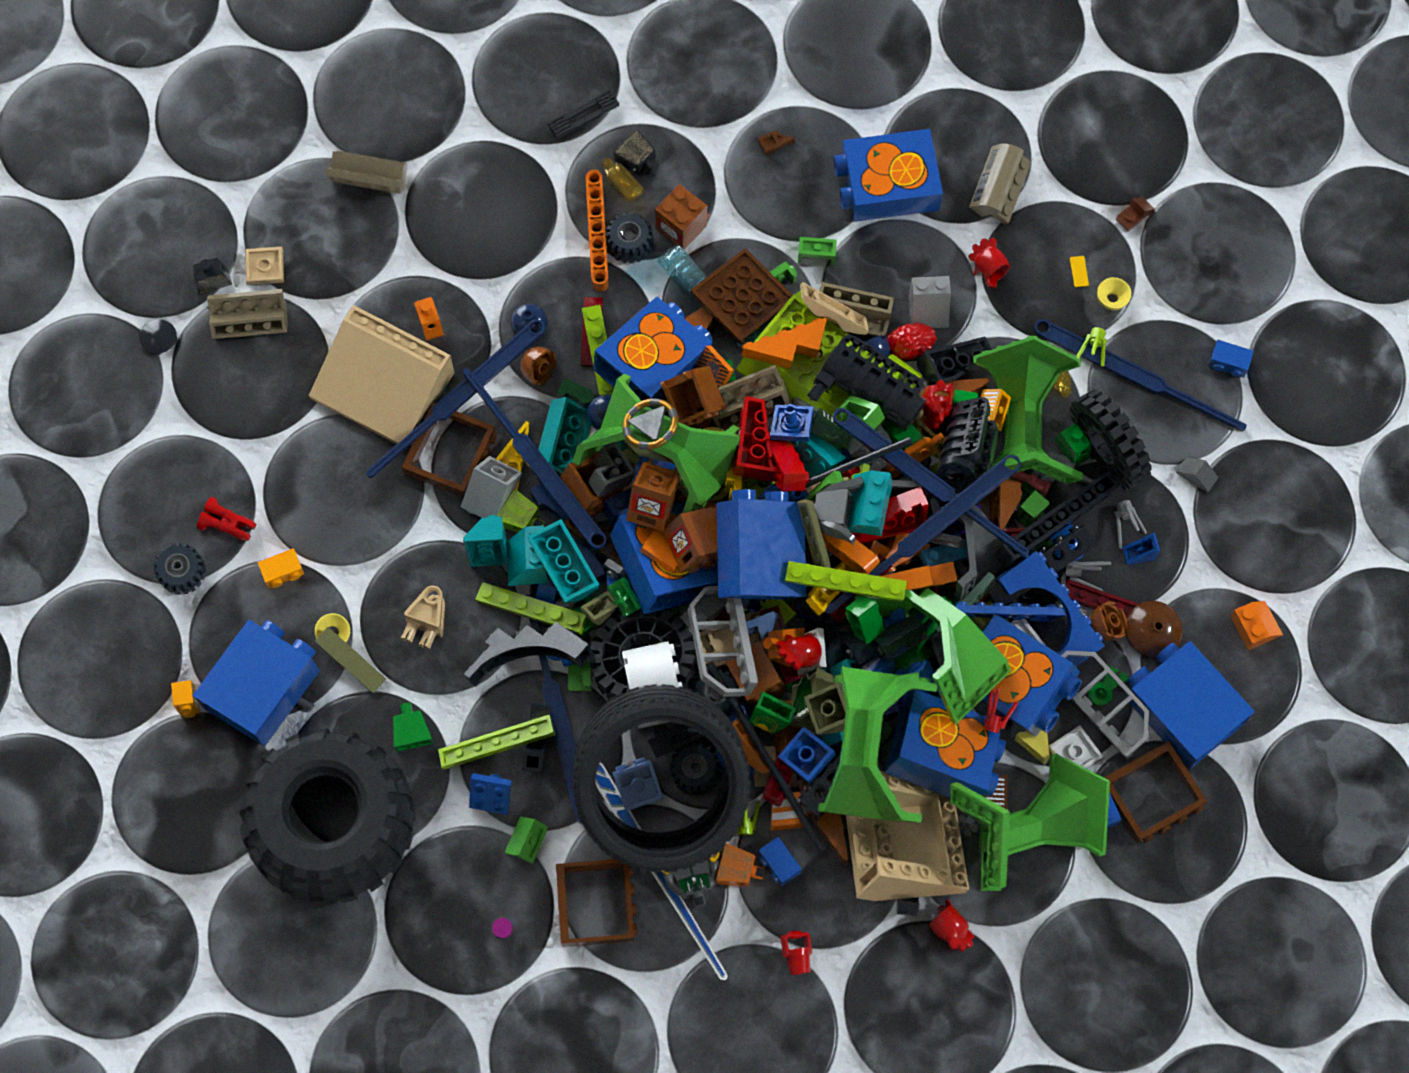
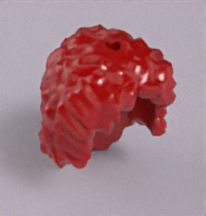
(911, 340)

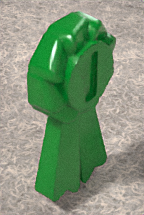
(1102, 691)

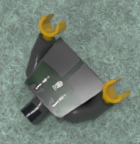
(694, 880)

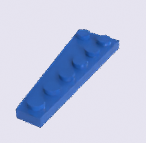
(1019, 612)

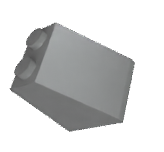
(930, 301)
(490, 487)

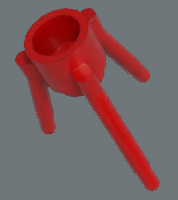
(992, 721)

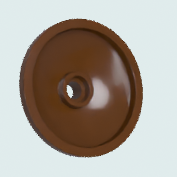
(1142, 631)

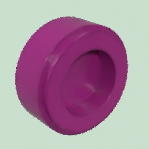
(502, 928)

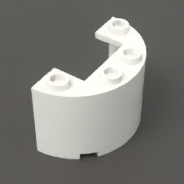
(651, 666)

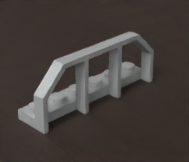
(740, 642)
(1098, 718)

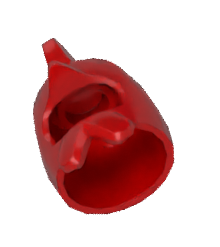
(989, 261)
(937, 407)
(800, 651)
(952, 927)

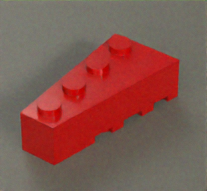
(753, 450)
(788, 468)
(903, 515)

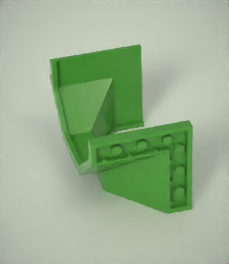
(1027, 374)
(698, 453)
(971, 659)
(858, 783)
(1065, 812)

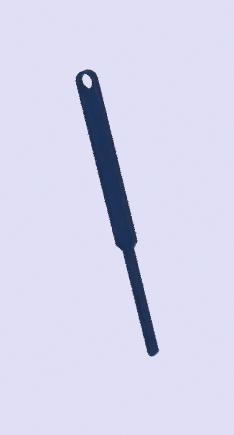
(1129, 371)
(465, 391)
(543, 470)
(918, 474)
(941, 520)
(563, 737)

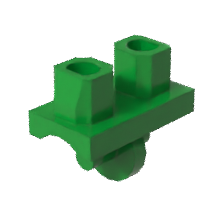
(624, 596)

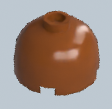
(537, 365)
(1109, 621)

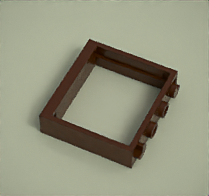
(418, 445)
(1179, 817)
(586, 866)

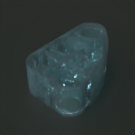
(681, 268)

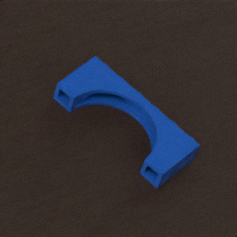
(1035, 573)

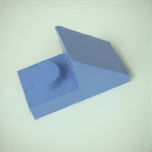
(763, 623)

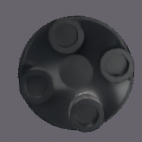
(158, 336)

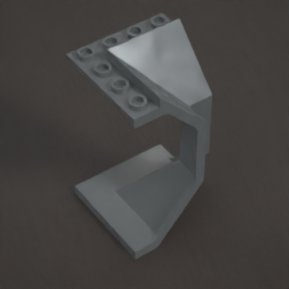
(979, 542)

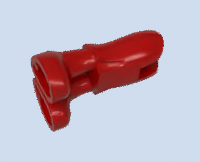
(230, 523)

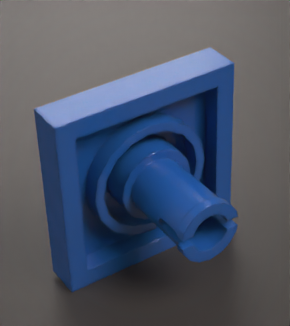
(792, 423)
(490, 793)

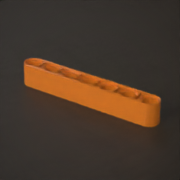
(597, 238)

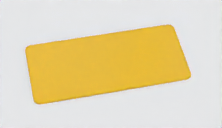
(1079, 271)

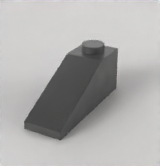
(706, 609)

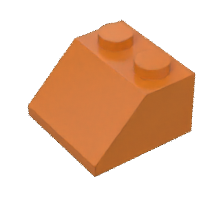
(1255, 624)

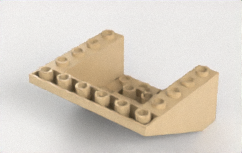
(381, 376)
(908, 857)

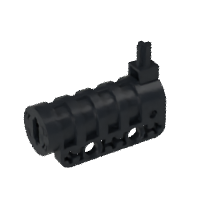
(871, 383)
(967, 444)

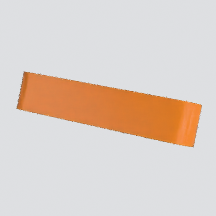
(855, 555)

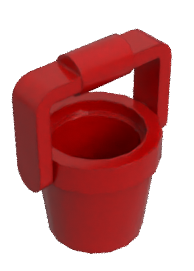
(799, 958)

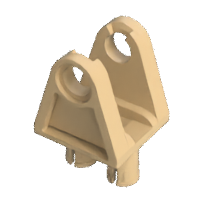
(425, 616)

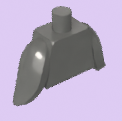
(834, 508)

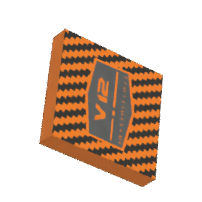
(720, 368)

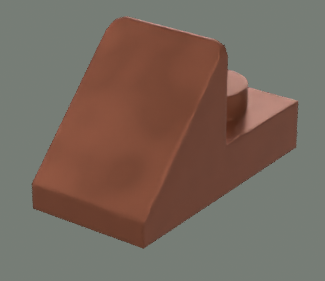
(1135, 213)

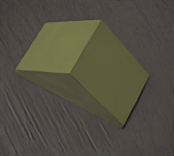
(600, 608)

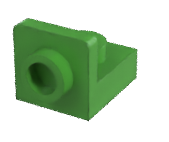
(784, 271)

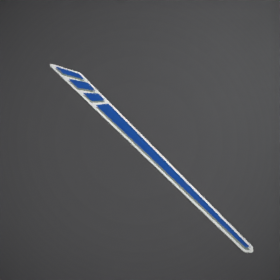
(612, 797)

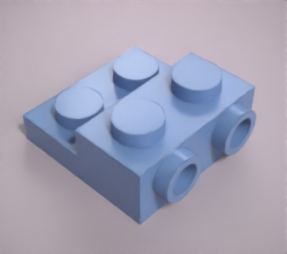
(637, 784)

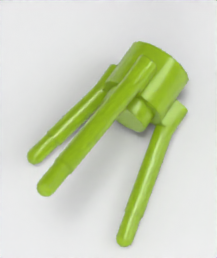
(1096, 339)
(747, 827)

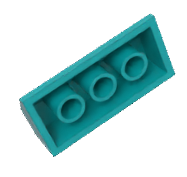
(564, 430)
(487, 543)
(564, 562)

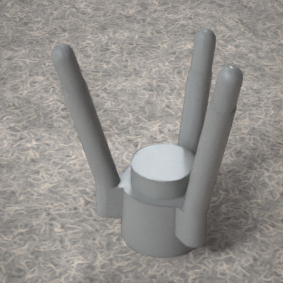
(1126, 511)
(1075, 569)

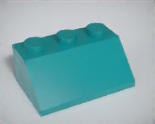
(870, 503)
(523, 562)

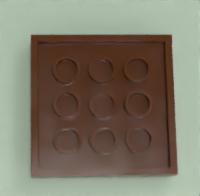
(741, 295)

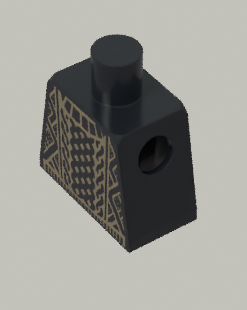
(636, 154)
(210, 275)

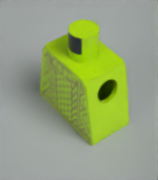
(519, 513)

